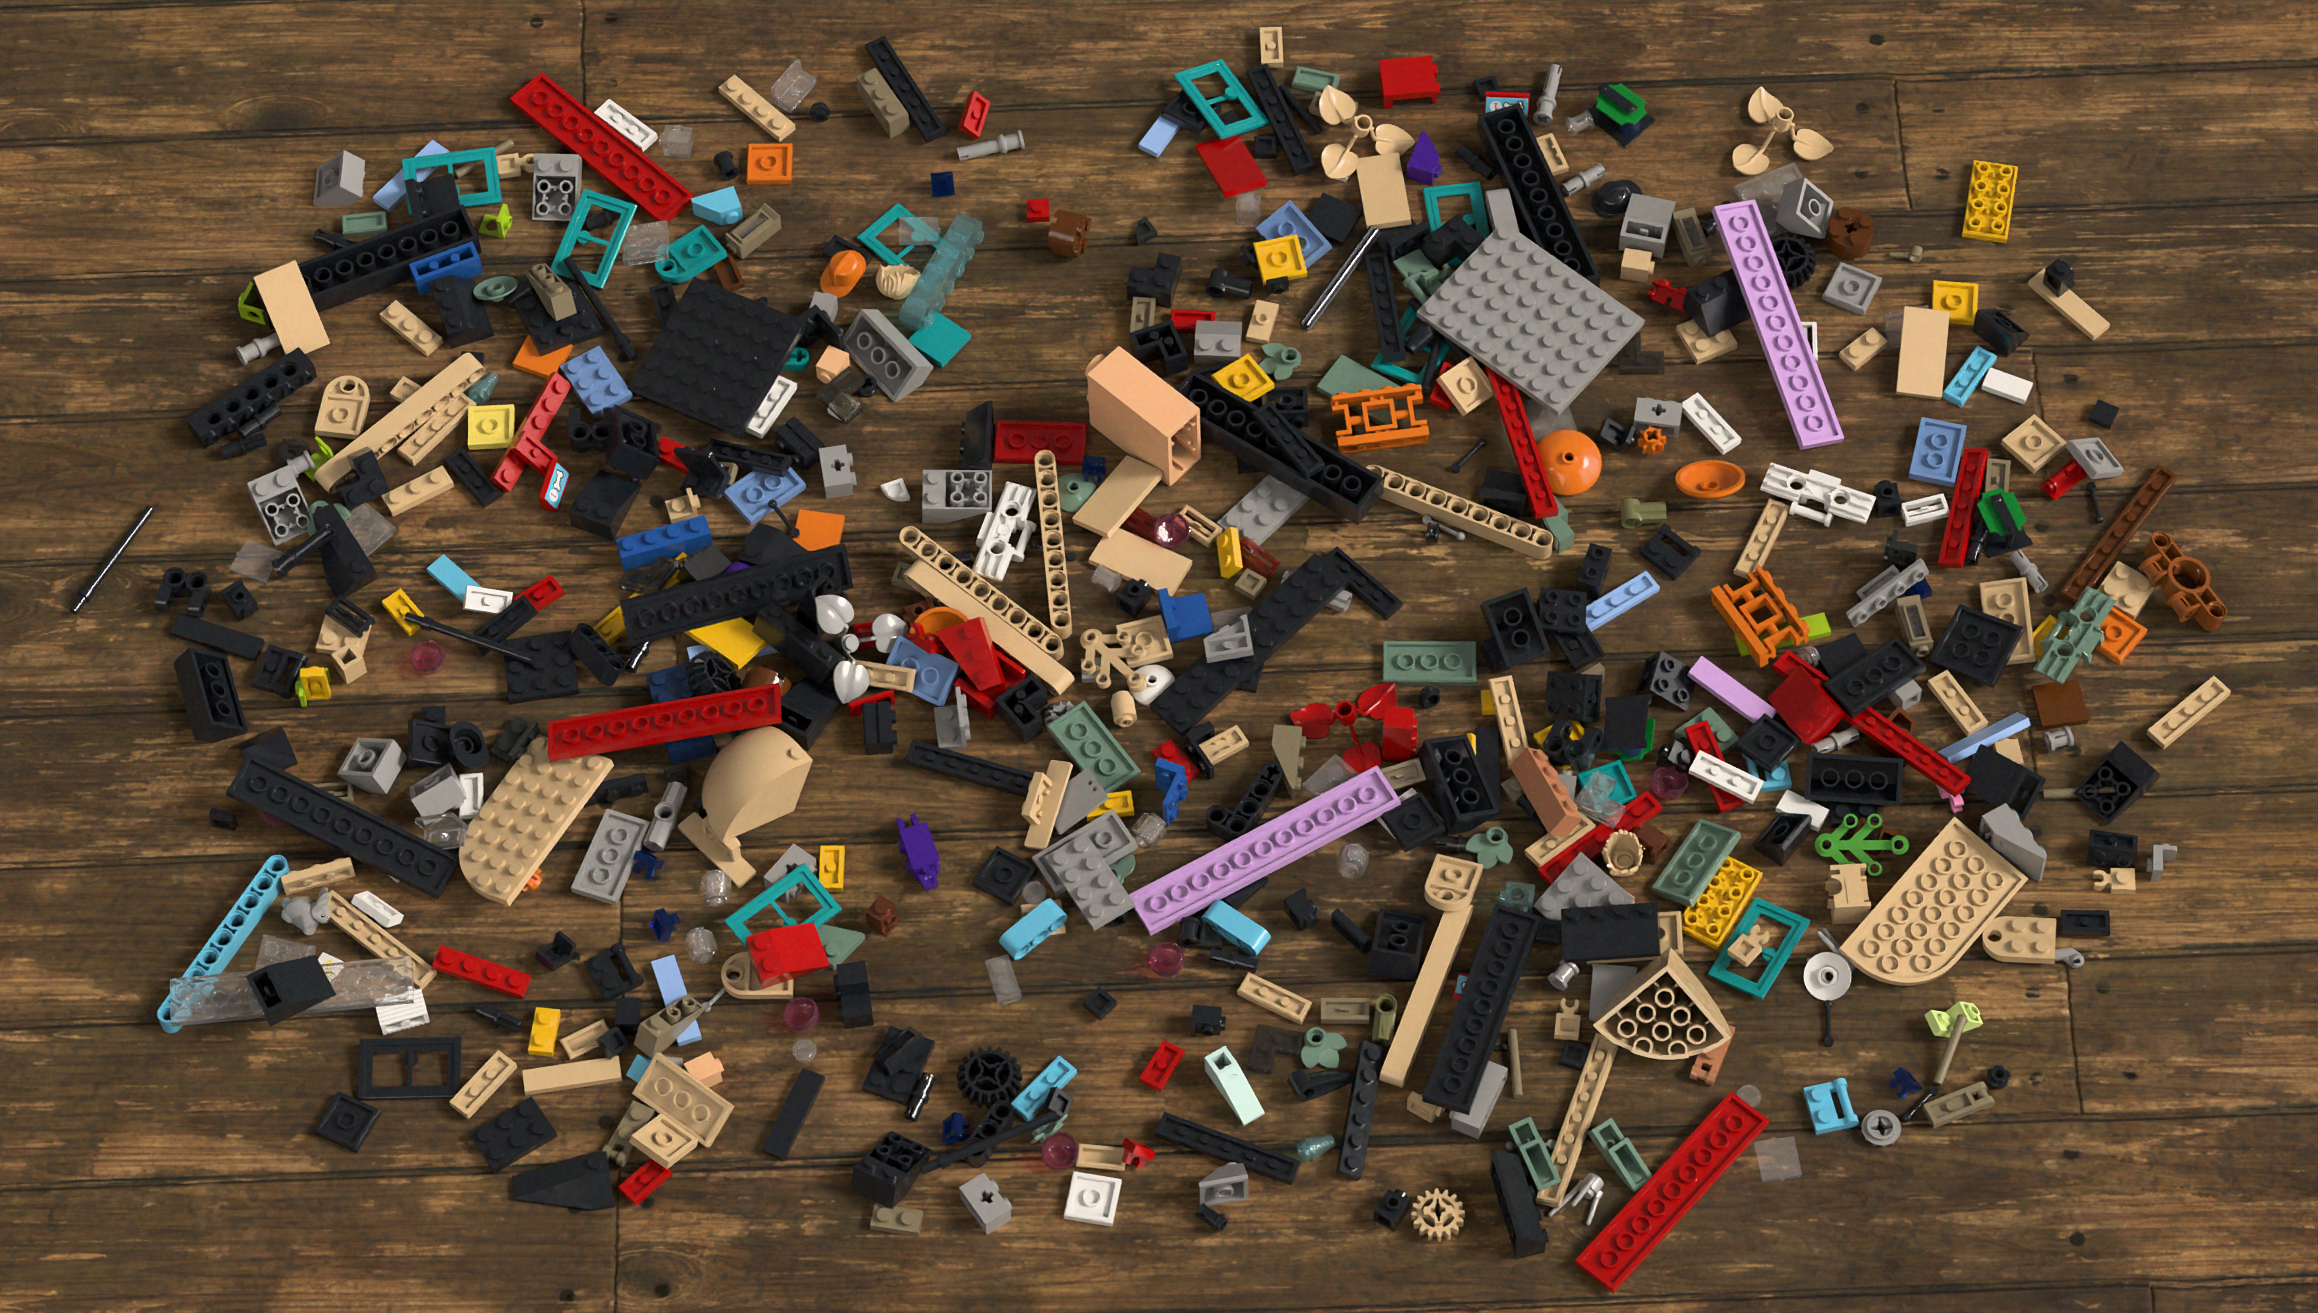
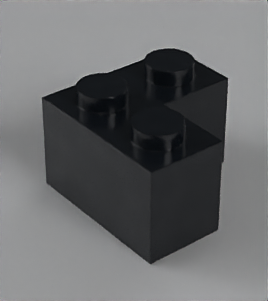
(1450, 241)
(1157, 283)
(1160, 343)
(366, 484)
(705, 564)
(1019, 707)
(853, 990)

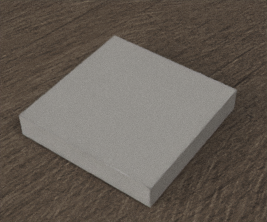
(1852, 288)
(2094, 458)

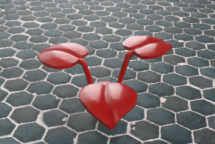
(1318, 716)

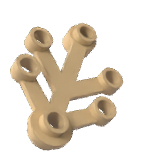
(1112, 657)

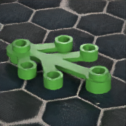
(1858, 844)

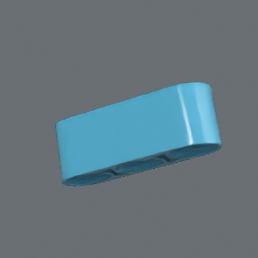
(1236, 928)
(1033, 929)

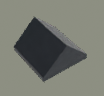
(1999, 330)
(270, 747)
(1783, 836)

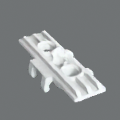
(1819, 488)
(998, 528)

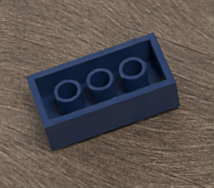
(672, 685)

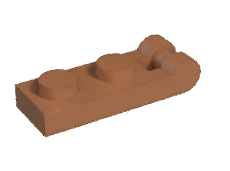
(1710, 1060)

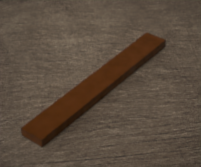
(2119, 534)

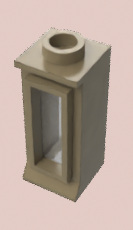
(753, 231)
(1691, 237)
(1914, 625)

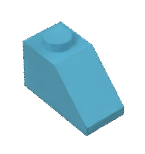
(719, 206)

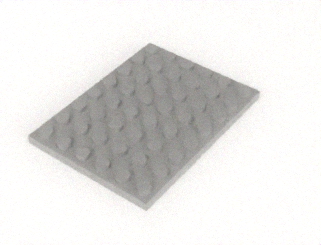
(1530, 318)

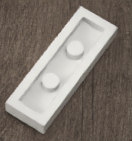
(626, 125)
(772, 406)
(1710, 423)
(1726, 777)

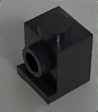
(2060, 272)
(1887, 499)
(1134, 597)
(239, 600)
(1301, 910)
(1207, 1020)
(1388, 1215)

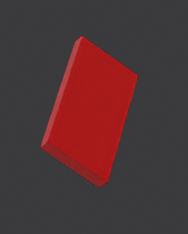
(1231, 165)
(1021, 440)

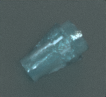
(482, 389)
(1313, 1147)

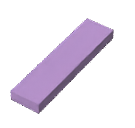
(1730, 691)

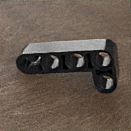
(1250, 802)

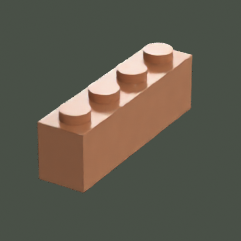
(1546, 792)

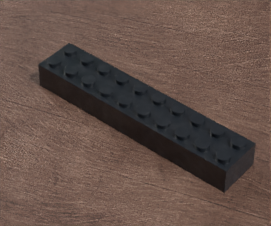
(1534, 189)
(381, 259)
(1229, 423)

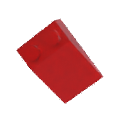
(1806, 706)
(786, 953)

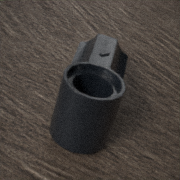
(1222, 283)

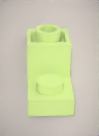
(1943, 1022)

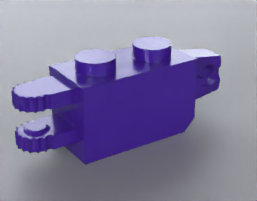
(919, 851)

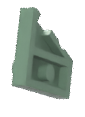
(1723, 734)
(838, 943)

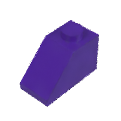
(1424, 162)

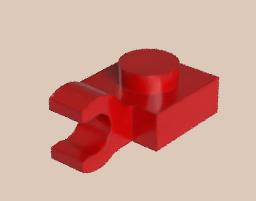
(928, 642)

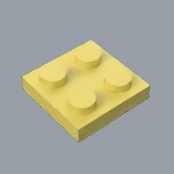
(490, 426)

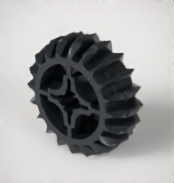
(1798, 256)
(711, 674)
(993, 1065)

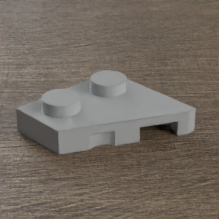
(1229, 642)

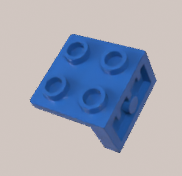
(1184, 616)
(1172, 781)

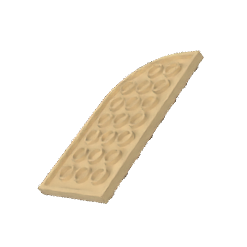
(526, 819)
(1934, 910)

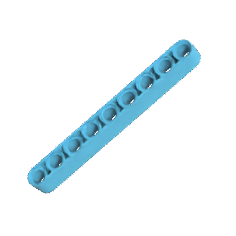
(234, 935)

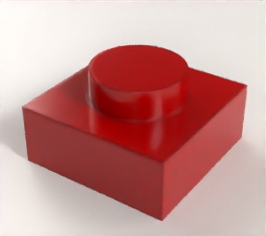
(1038, 210)

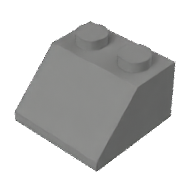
(339, 180)
(1804, 209)
(1217, 342)
(373, 764)
(438, 792)

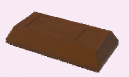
(728, 273)

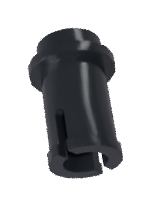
(1451, 843)
(1211, 1217)

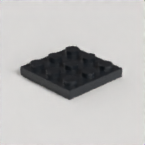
(553, 335)
(1976, 646)
(551, 673)

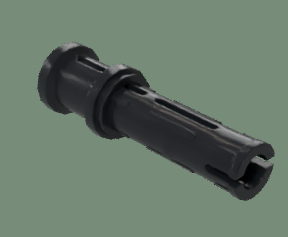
(295, 556)

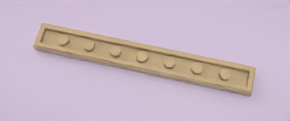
(1579, 1117)

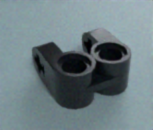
(590, 434)
(185, 587)
(1569, 750)

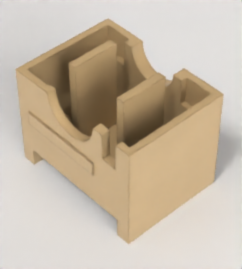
(1849, 892)

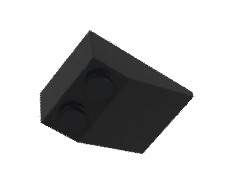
(631, 443)
(603, 504)
(1515, 627)
(1397, 944)

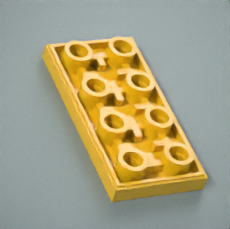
(1989, 201)
(730, 640)
(1720, 903)

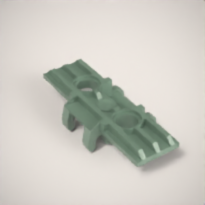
(1421, 274)
(2080, 638)

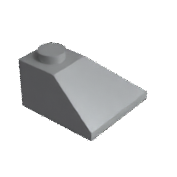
(1224, 1185)

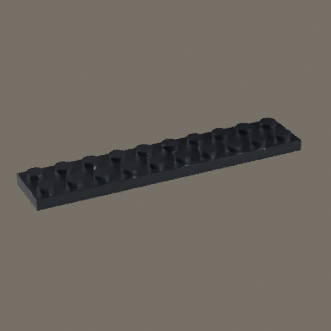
(731, 594)
(1270, 627)
(343, 826)
(1481, 1009)

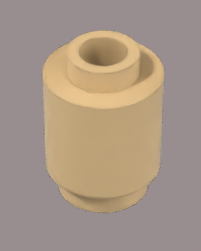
(1123, 709)

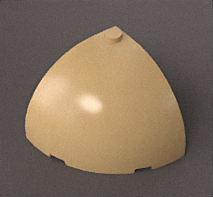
(754, 781)
(1663, 1013)

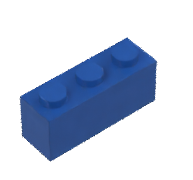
(459, 261)

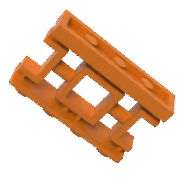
(1384, 435)
(1744, 624)

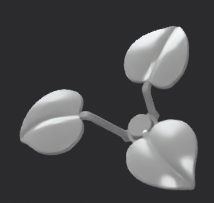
(832, 616)

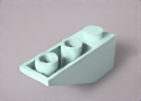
(1233, 1085)

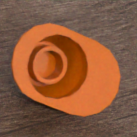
(843, 273)

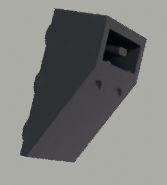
(807, 711)
(2126, 773)
(2003, 781)
(289, 988)
(889, 1169)

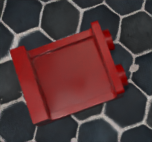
(1408, 79)
(985, 701)

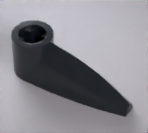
(1316, 1084)

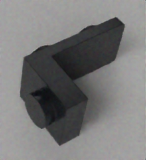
(1196, 736)

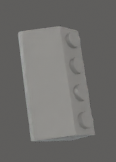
(885, 354)

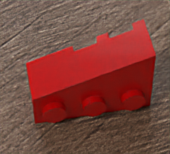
(974, 652)
(1399, 734)

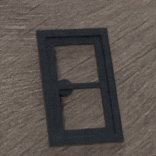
(409, 1045)

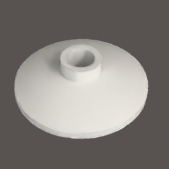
(1163, 679)
(1816, 979)

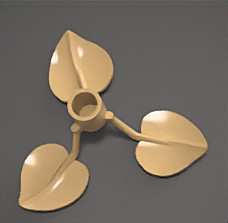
(1766, 108)
(1338, 161)

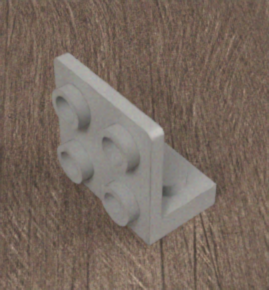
(953, 724)

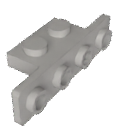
(1884, 589)

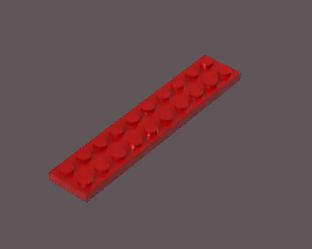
(602, 148)
(664, 722)
(1671, 1192)

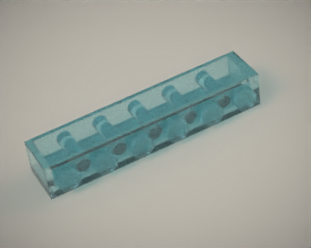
(941, 272)

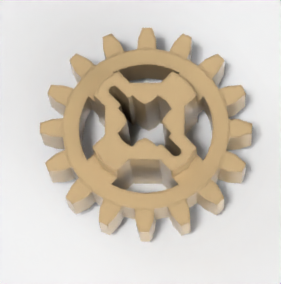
(1426, 1218)

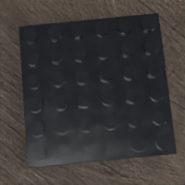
(717, 357)

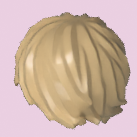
(896, 281)
(1622, 853)

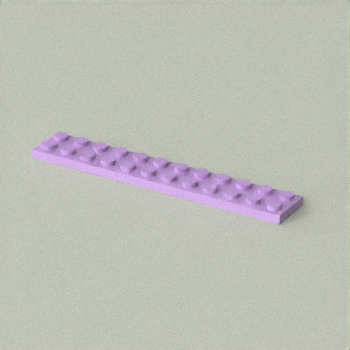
(1777, 324)
(1264, 850)

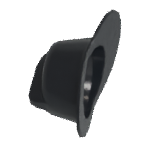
(1614, 198)
(468, 745)

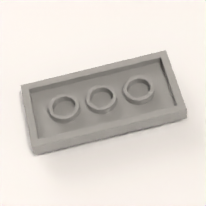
(1263, 510)
(1107, 835)
(610, 857)
(1090, 881)

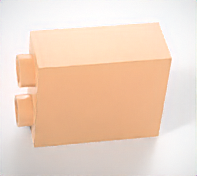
(1143, 414)

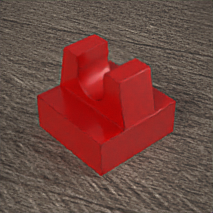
(1138, 1150)

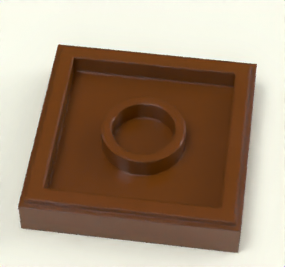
(2059, 704)

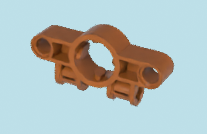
(2197, 603)

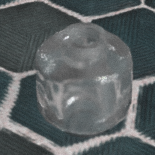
(1149, 830)
(1352, 861)
(715, 887)
(700, 945)

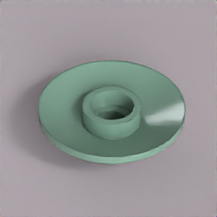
(495, 288)
(1073, 500)

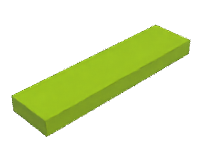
(1818, 629)

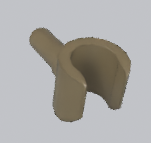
(1913, 256)

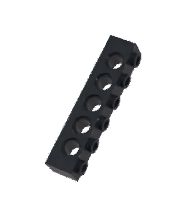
(239, 398)

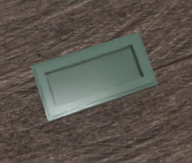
(1314, 80)
(364, 224)

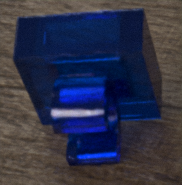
(942, 184)
(1094, 467)
(1921, 588)
(649, 861)
(664, 924)
(1907, 1081)
(953, 1129)

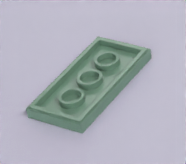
(1350, 378)
(1430, 663)
(1093, 746)
(1696, 862)

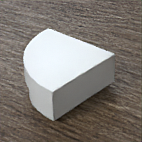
(896, 490)

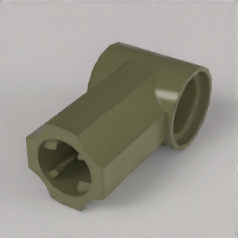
(1636, 513)
(1384, 1021)

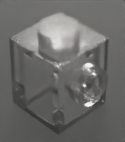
(676, 141)
(1248, 209)

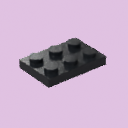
(900, 1085)
(513, 1135)

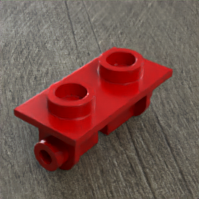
(1663, 291)
(2063, 479)

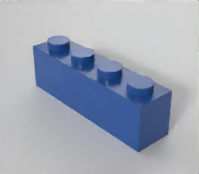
(667, 541)

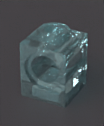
(1521, 890)

